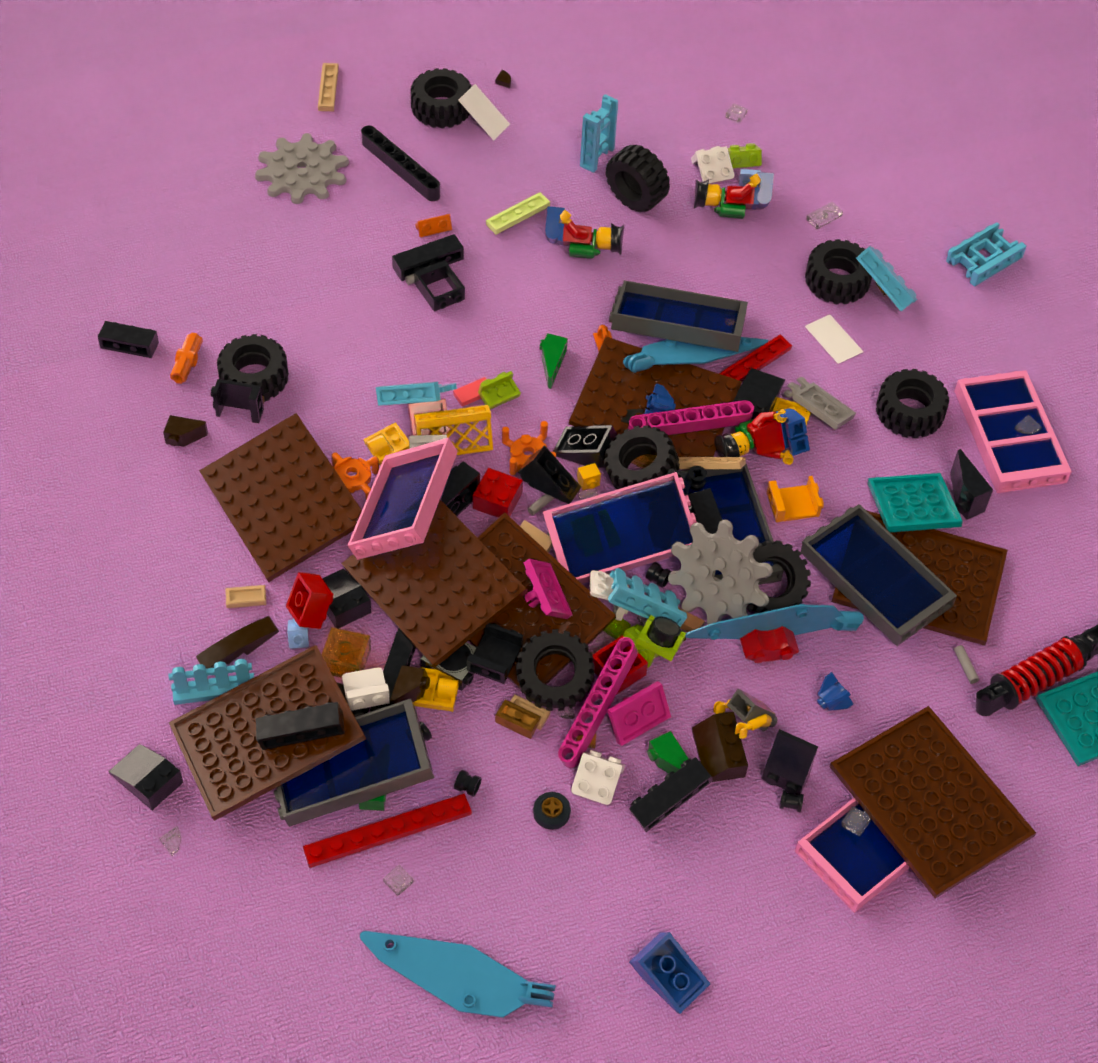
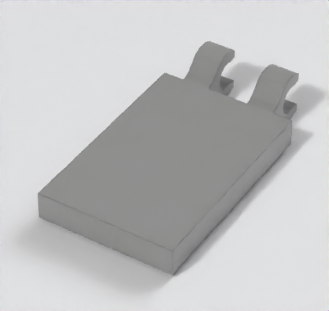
(820, 403)

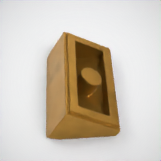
(517, 719)

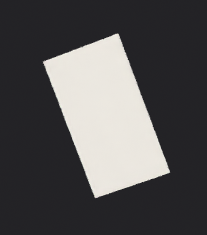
(484, 112)
(834, 339)

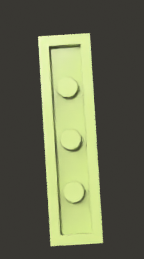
(518, 213)

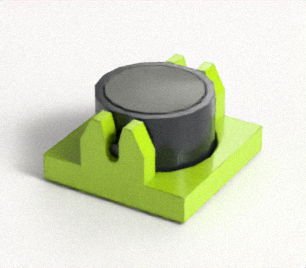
(661, 637)

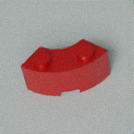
(769, 645)

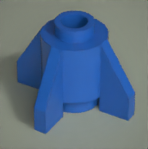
(660, 401)
(833, 694)

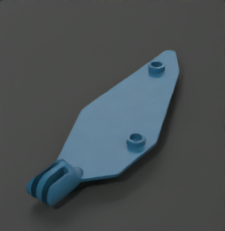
(683, 353)
(796, 618)
(458, 974)

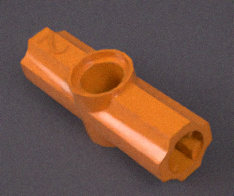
(186, 358)

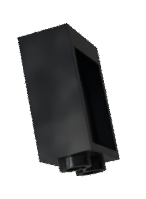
(440, 271)

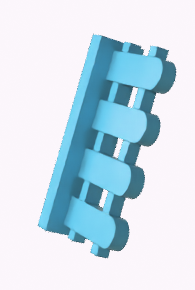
(886, 278)
(411, 393)
(636, 601)
(207, 689)

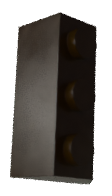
(720, 747)

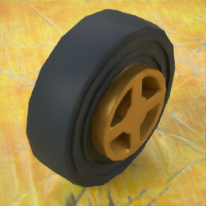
(555, 803)

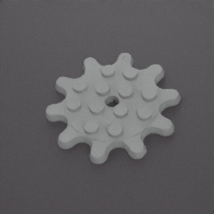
(313, 179)
(732, 559)

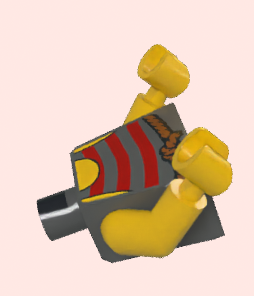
(750, 710)

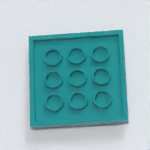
(914, 502)
(1074, 716)

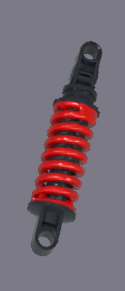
(1037, 672)

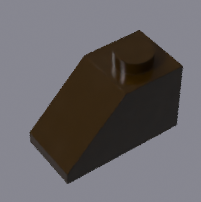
(184, 431)
(410, 684)

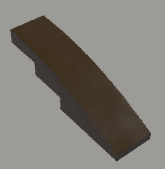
(239, 642)

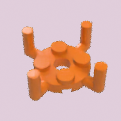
(523, 444)
(360, 466)

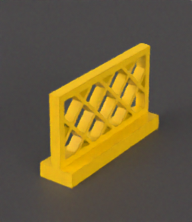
(457, 417)

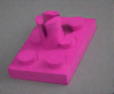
(546, 590)
(639, 713)

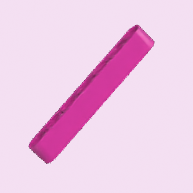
(698, 416)
(598, 711)

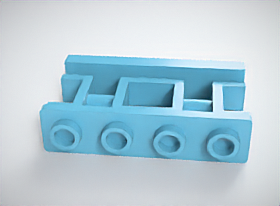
(598, 133)
(991, 264)

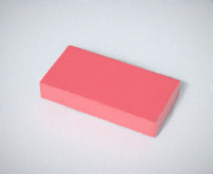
(468, 393)

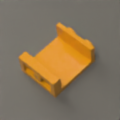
(795, 502)

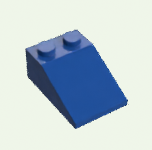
(670, 971)

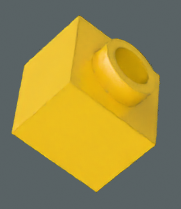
(588, 476)

